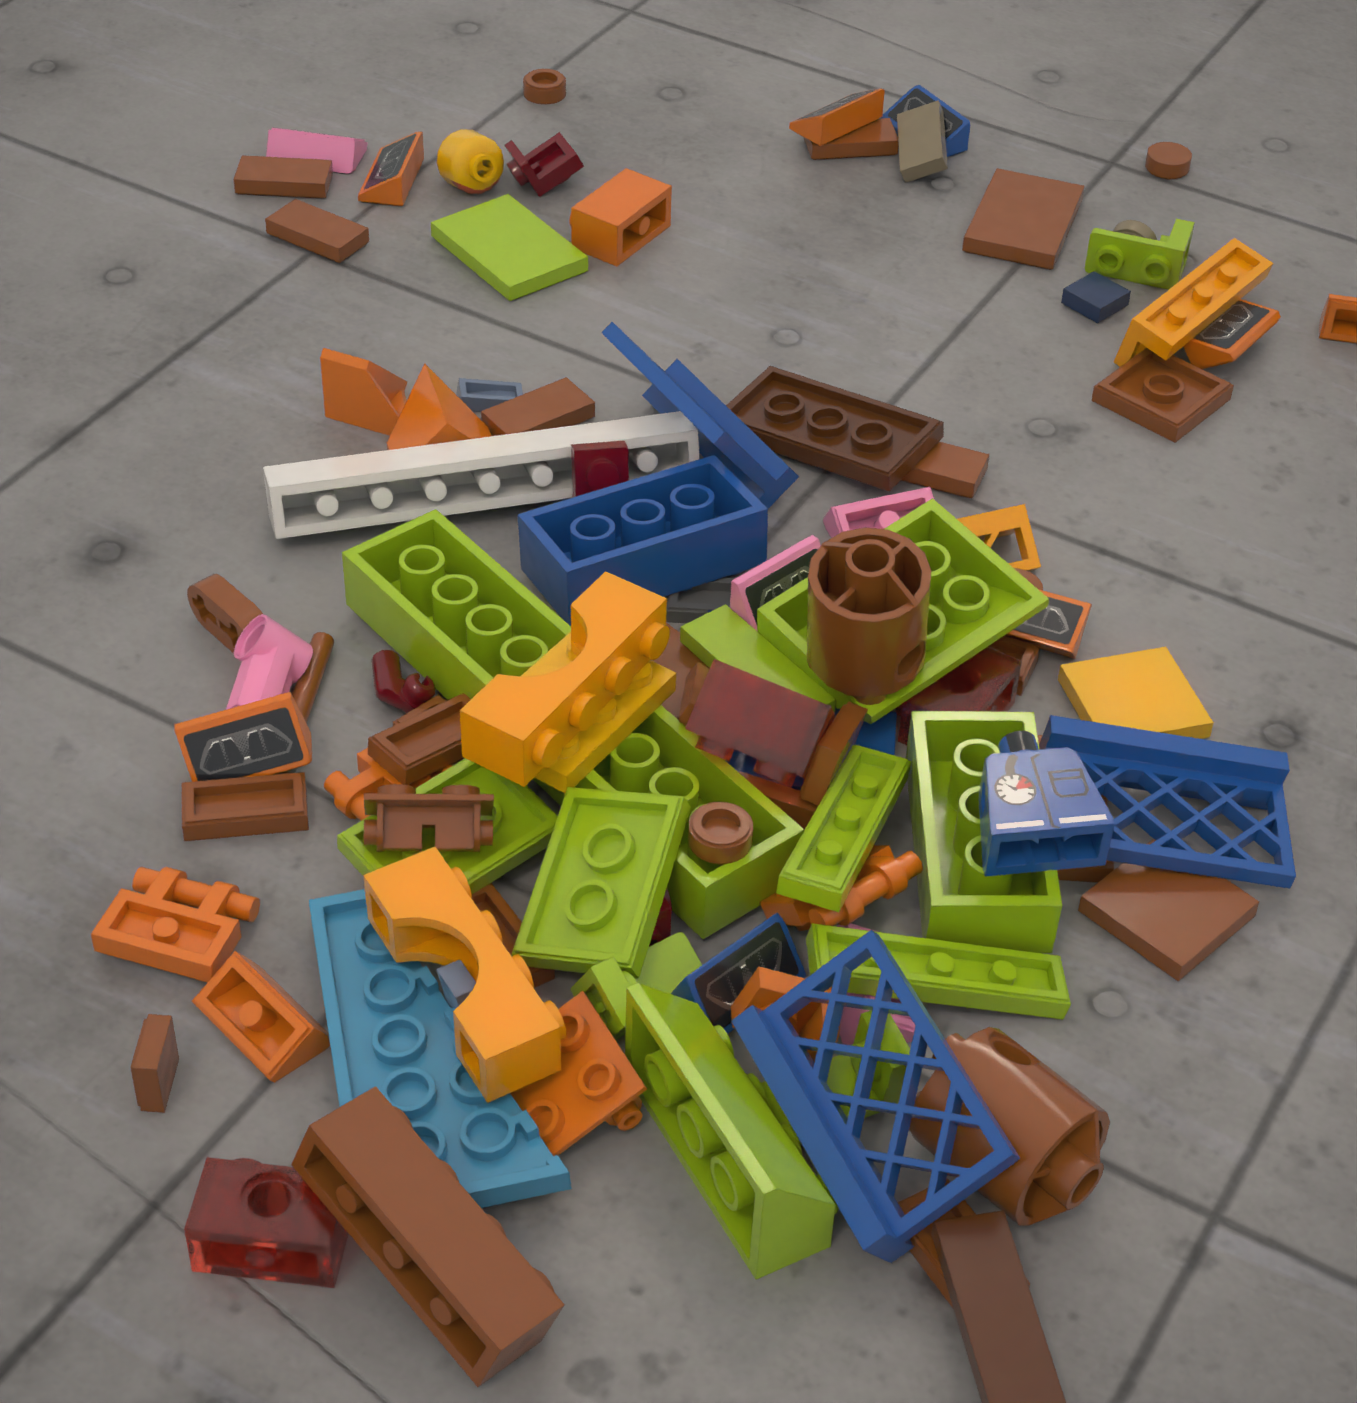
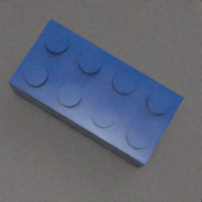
(651, 531)

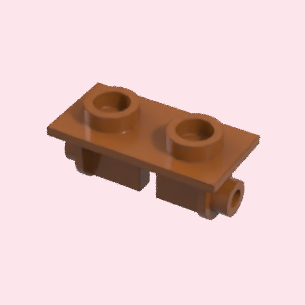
(452, 814)

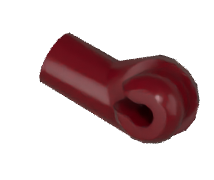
(395, 690)

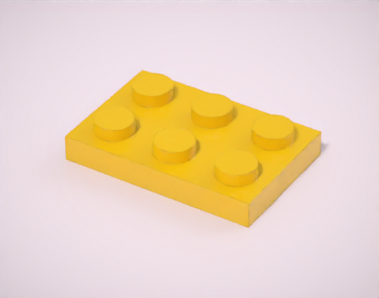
(614, 721)

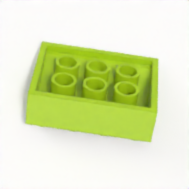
(970, 604)

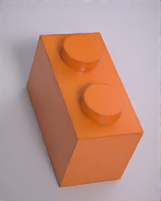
(621, 216)

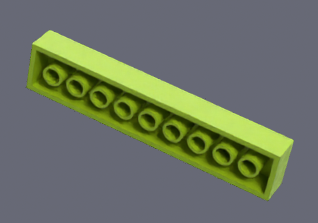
(470, 619)

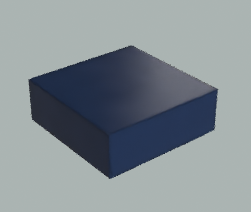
(1095, 297)

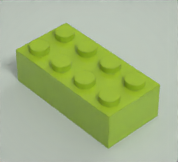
(943, 791)

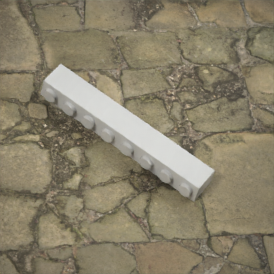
(460, 474)

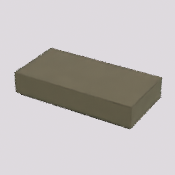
(922, 141)

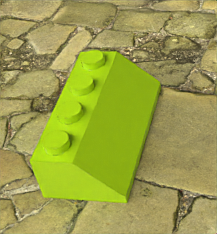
(726, 1133)

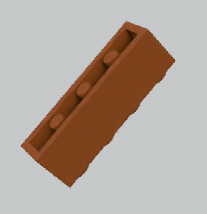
(427, 1235)

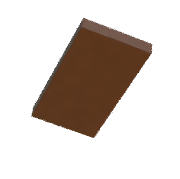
(835, 427)

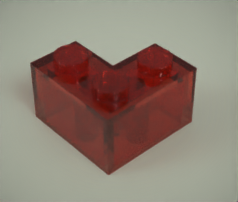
(759, 721)

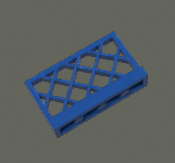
(718, 427)
(1189, 768)
(834, 1139)

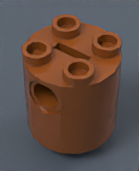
(868, 613)
(1042, 1115)

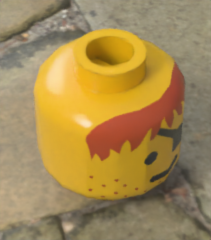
(470, 161)

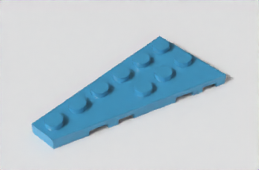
(399, 1035)

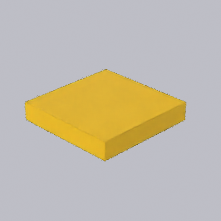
(1136, 692)

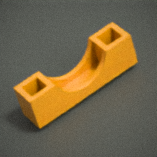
(527, 720)
(503, 1026)

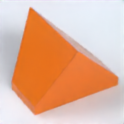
(361, 392)
(434, 416)

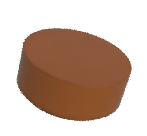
(544, 86)
(1168, 160)
(720, 832)

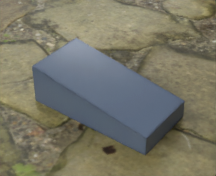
(486, 393)
(455, 982)

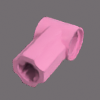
(269, 659)

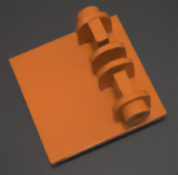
(591, 1088)

